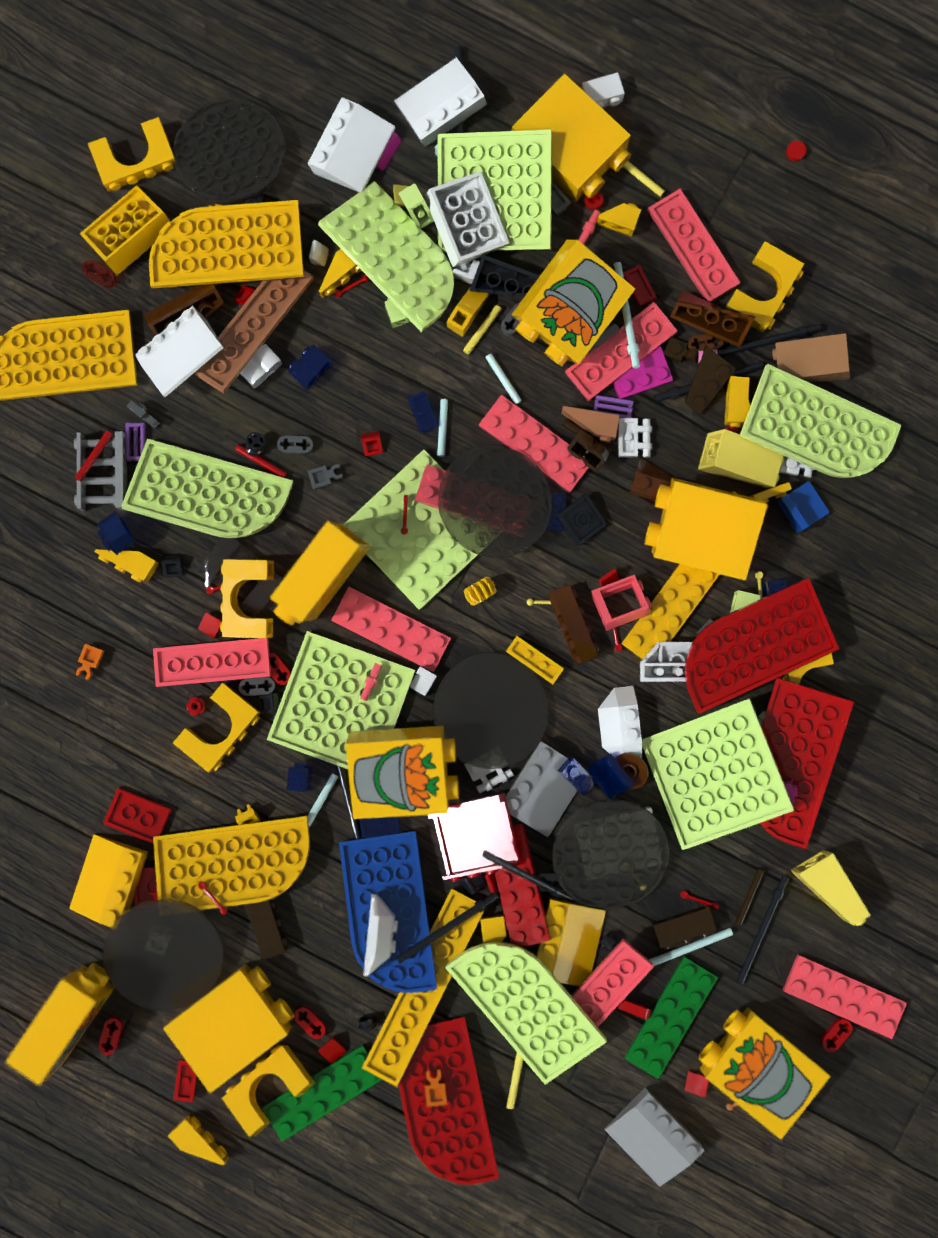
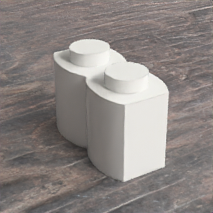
(261, 366)

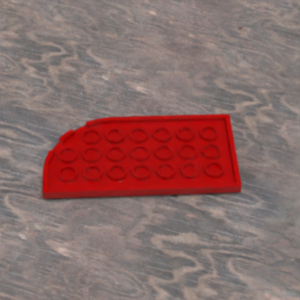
(757, 645)
(804, 738)
(455, 1136)

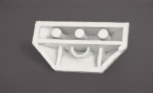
(665, 662)
(620, 722)
(380, 935)

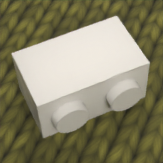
(605, 90)

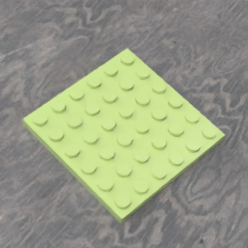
(516, 174)
(425, 556)
(325, 701)
(717, 774)

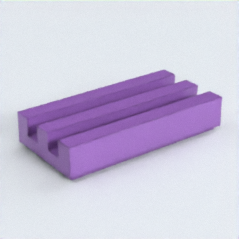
(615, 401)
(128, 440)

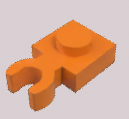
(90, 658)
(435, 1092)

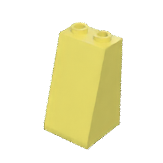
(740, 459)
(829, 882)

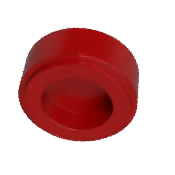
(796, 151)
(595, 202)

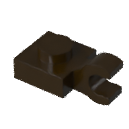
(677, 350)

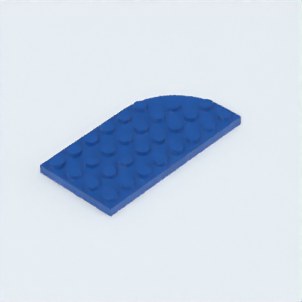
(393, 871)

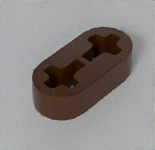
(704, 338)

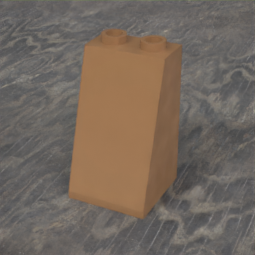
(814, 358)

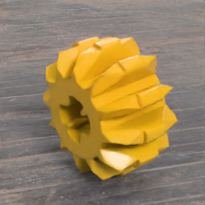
(480, 591)

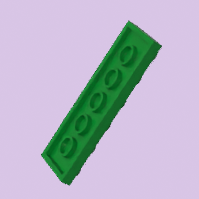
(670, 1017)
(332, 1088)

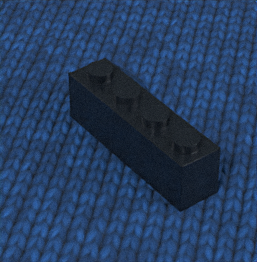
(502, 278)

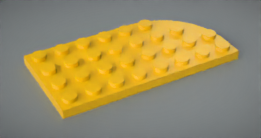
(228, 245)
(67, 355)
(235, 862)

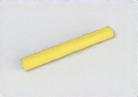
(644, 179)
(482, 329)
(514, 1082)

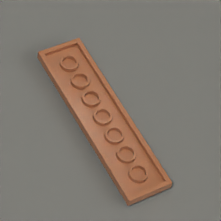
(251, 329)

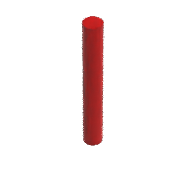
(93, 456)
(262, 462)

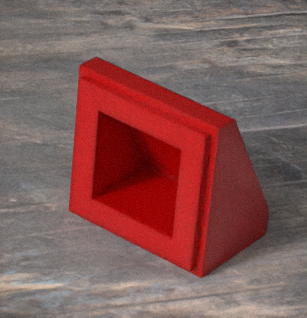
(243, 295)
(372, 443)
(609, 578)
(210, 625)
(492, 883)
(332, 1049)
(696, 1084)

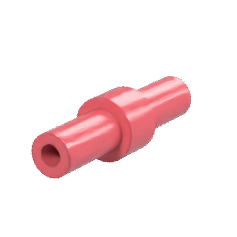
(589, 227)
(371, 681)

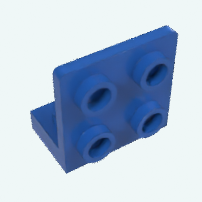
(803, 507)

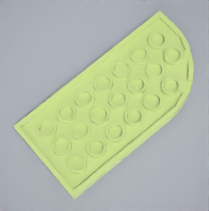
(393, 254)
(817, 426)
(204, 492)
(527, 1006)

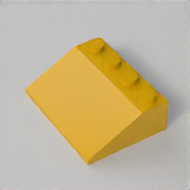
(126, 230)
(108, 880)
(573, 941)

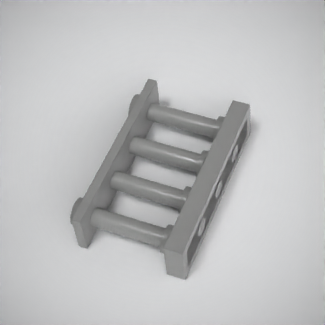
(118, 480)

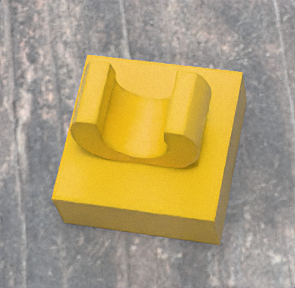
(247, 817)

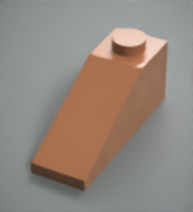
(596, 423)

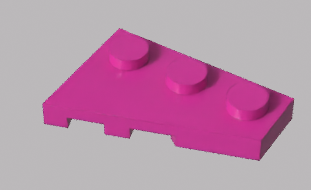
(651, 374)

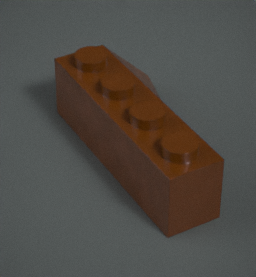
(202, 297)
(712, 319)
(647, 480)
(572, 624)

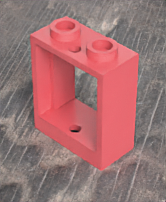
(614, 588)

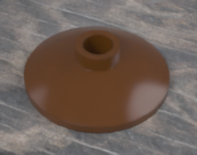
(640, 774)

